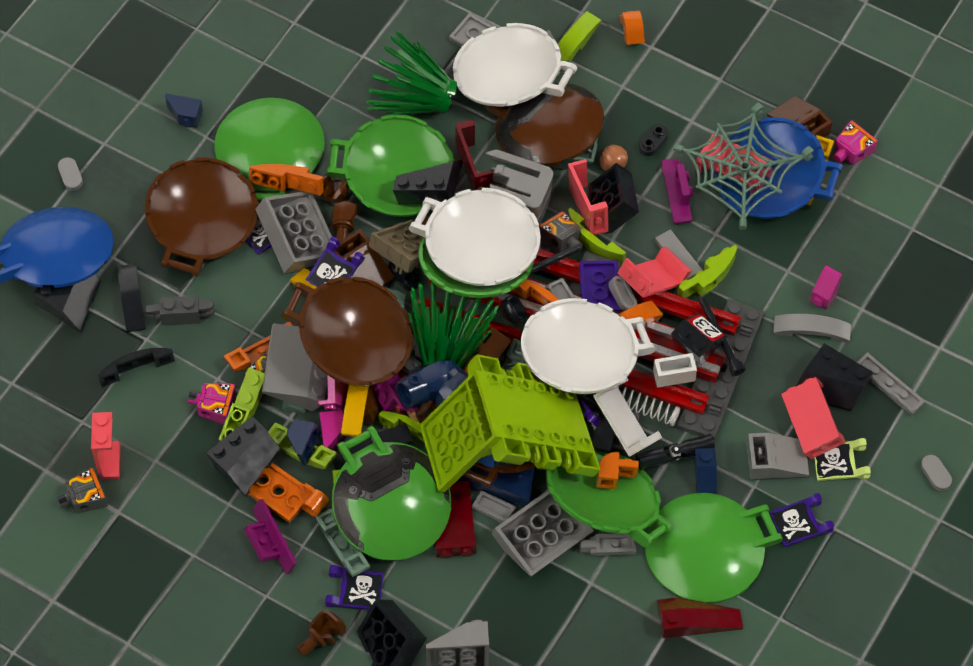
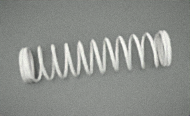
(673, 418)

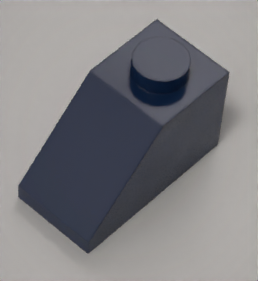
(184, 109)
(303, 438)
(705, 470)

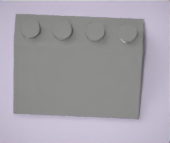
(294, 229)
(291, 372)
(539, 533)
(461, 647)

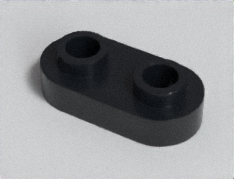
(653, 138)
(402, 279)

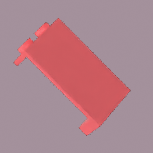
(725, 169)
(594, 215)
(655, 275)
(812, 418)
(104, 450)

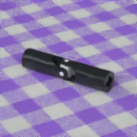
(656, 456)

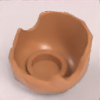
(611, 155)

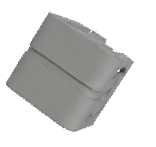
(529, 179)

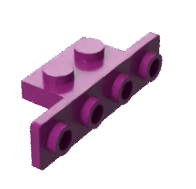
(678, 190)
(387, 395)
(268, 540)

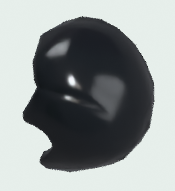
(513, 310)

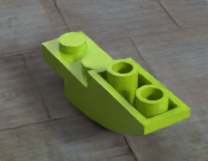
(714, 272)
(245, 403)

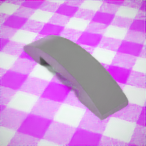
(812, 325)

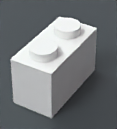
(674, 370)

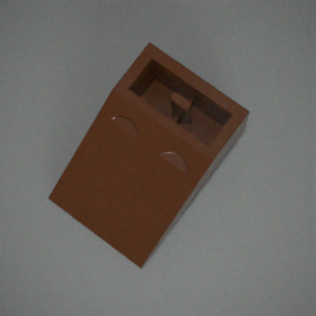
(805, 114)
(373, 265)

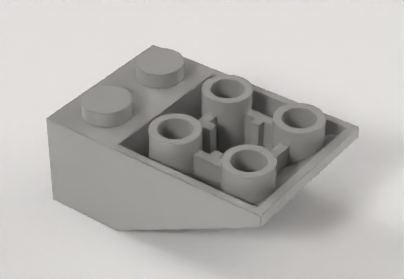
(775, 456)

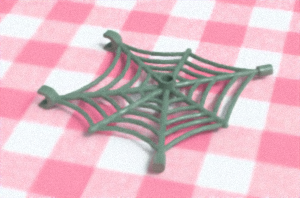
(745, 167)

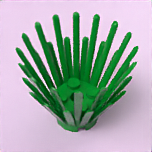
(424, 77)
(441, 339)

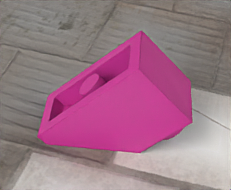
(826, 287)
(331, 428)

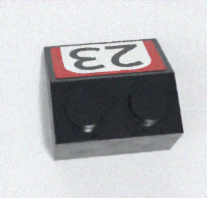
(698, 337)

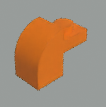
(632, 27)
(612, 467)

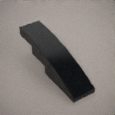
(397, 434)

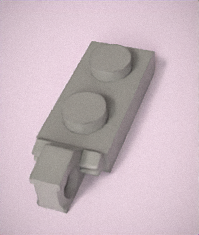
(609, 545)

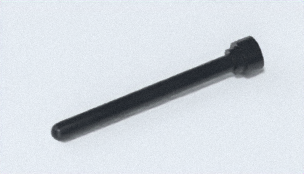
(555, 258)
(735, 366)

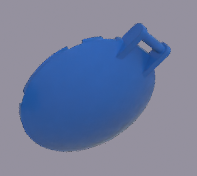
(799, 183)
(55, 247)

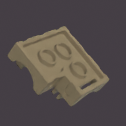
(398, 246)

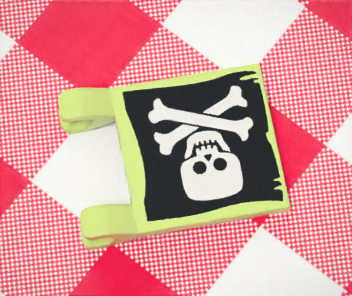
(840, 462)

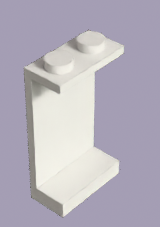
(623, 421)

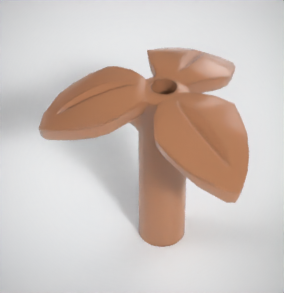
(421, 412)

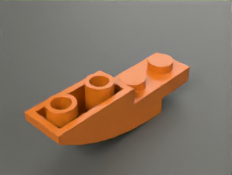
(286, 176)

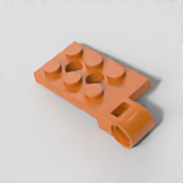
(293, 499)

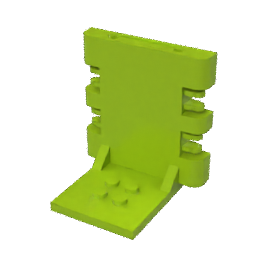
(507, 418)

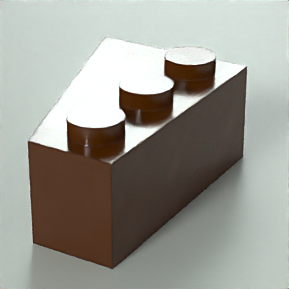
(492, 346)

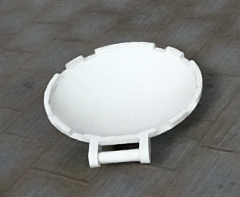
(510, 65)
(479, 236)
(582, 345)

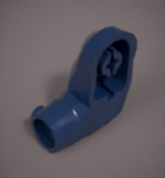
(430, 383)

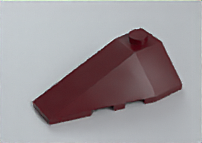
(690, 617)

